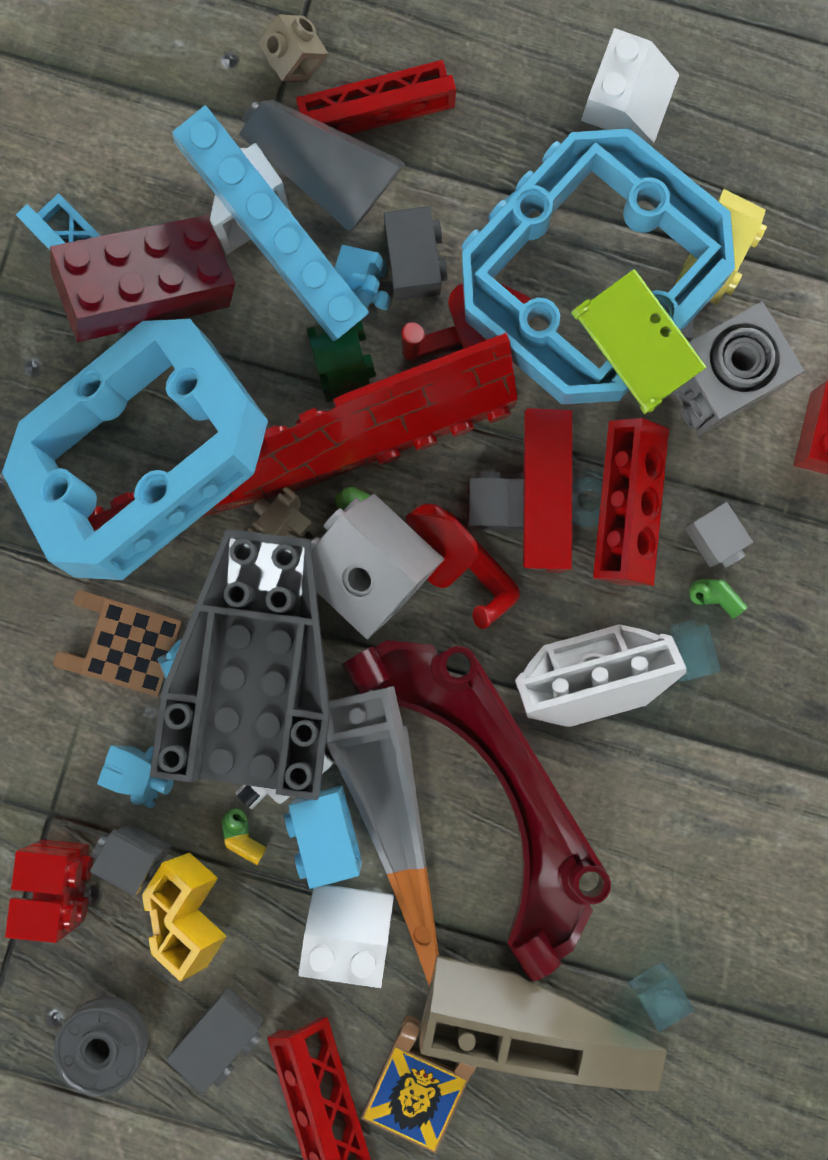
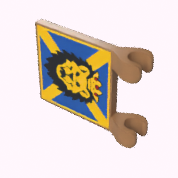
(415, 1092)

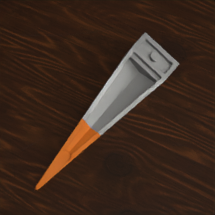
(378, 770)

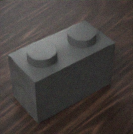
(413, 253)
(129, 858)
(215, 1040)

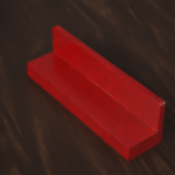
(547, 490)

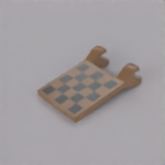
(123, 645)

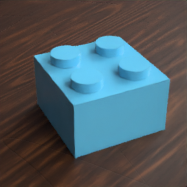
(324, 838)

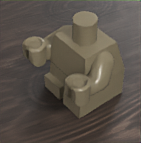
(283, 517)

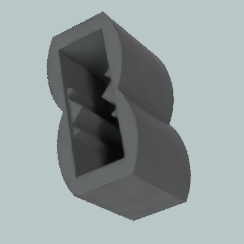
(495, 502)

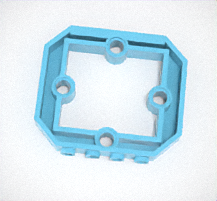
(637, 175)
(164, 502)

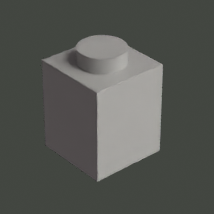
(719, 536)

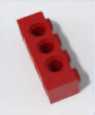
(631, 502)

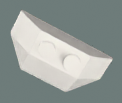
(598, 675)

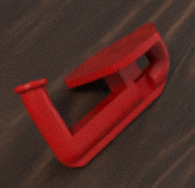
(418, 345)
(462, 552)

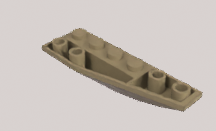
(527, 1030)

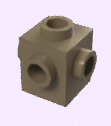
(293, 47)

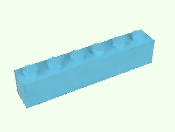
(268, 223)

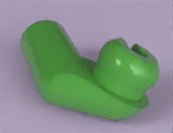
(717, 592)

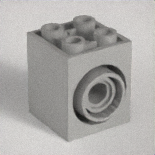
(744, 365)
(370, 563)

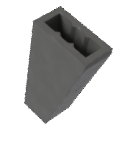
(324, 162)

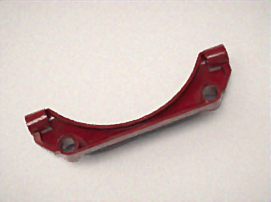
(553, 847)

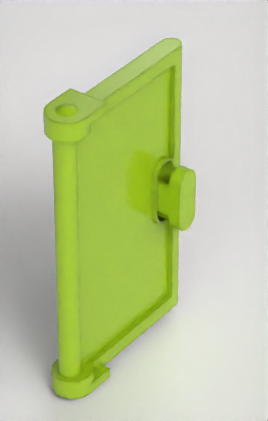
(638, 345)

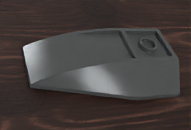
(249, 674)

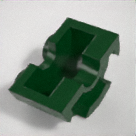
(341, 361)

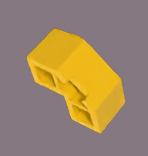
(181, 934)

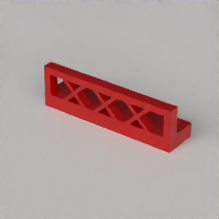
(382, 107)
(304, 1099)

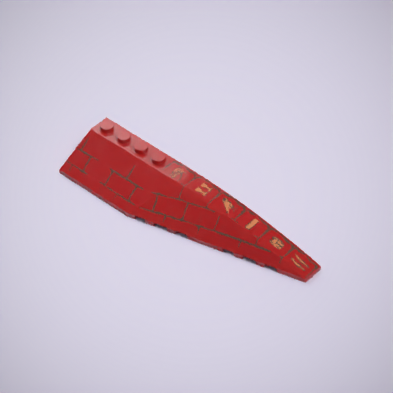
(375, 424)

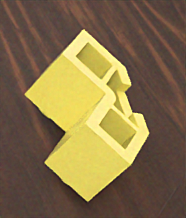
(746, 232)

